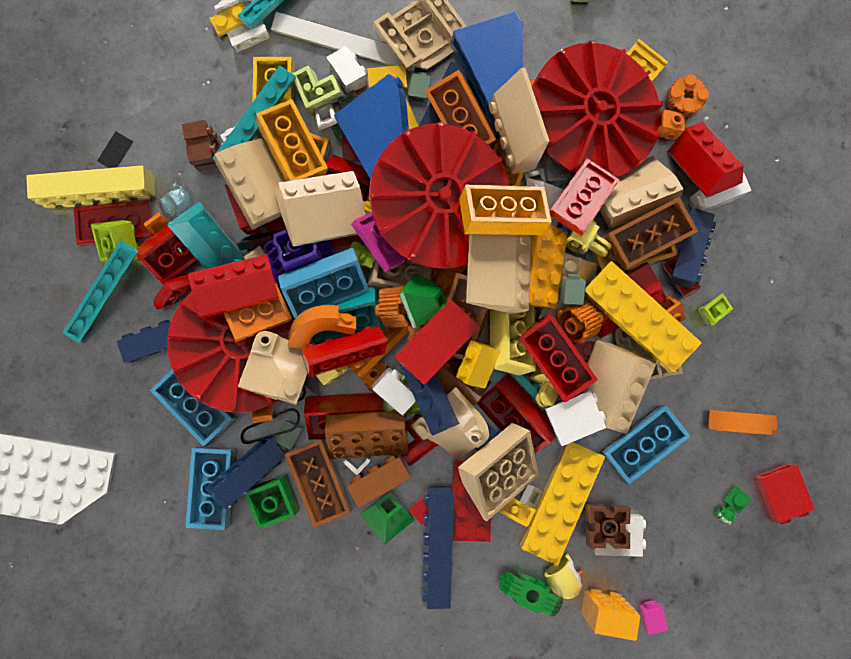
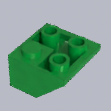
(421, 300)
(387, 517)

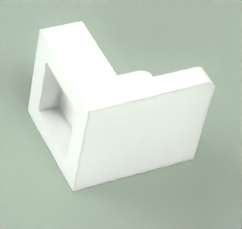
(357, 464)

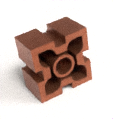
(200, 144)
(616, 535)

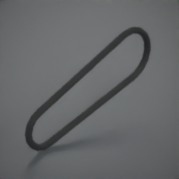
(272, 435)

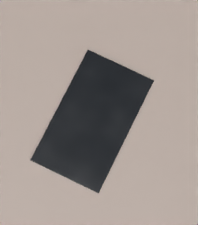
(115, 150)

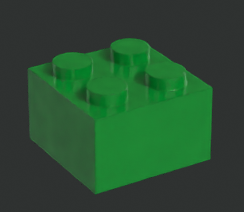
(272, 502)

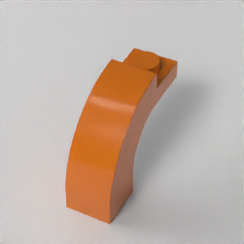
(317, 320)
(743, 422)

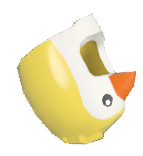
(564, 578)

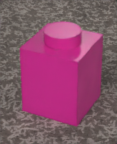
(653, 617)

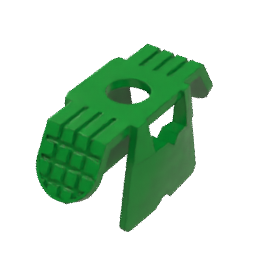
(518, 588)

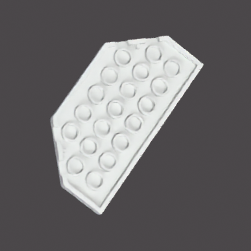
(50, 478)

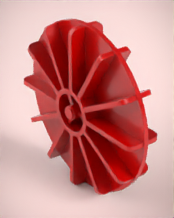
(597, 108)
(419, 190)
(211, 361)

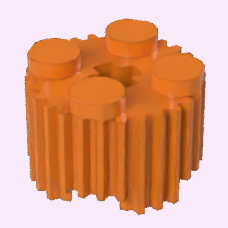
(690, 88)
(391, 308)
(580, 322)

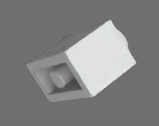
(347, 70)
(394, 390)

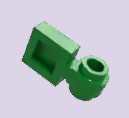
(736, 501)

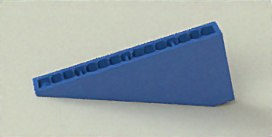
(490, 56)
(375, 120)

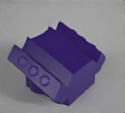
(286, 258)

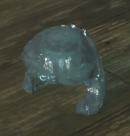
(175, 202)

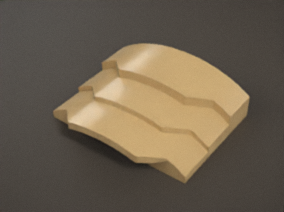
(420, 32)

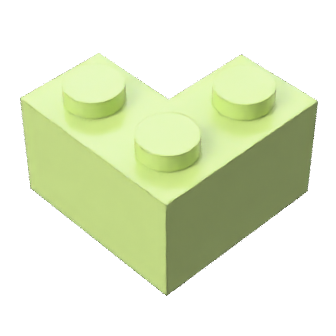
(315, 92)

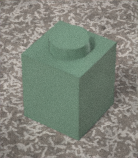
(418, 85)
(572, 289)
(288, 440)

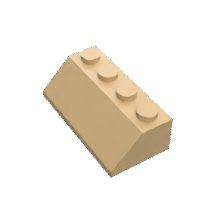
(571, 265)

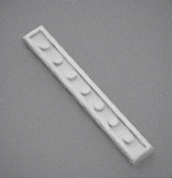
(335, 39)

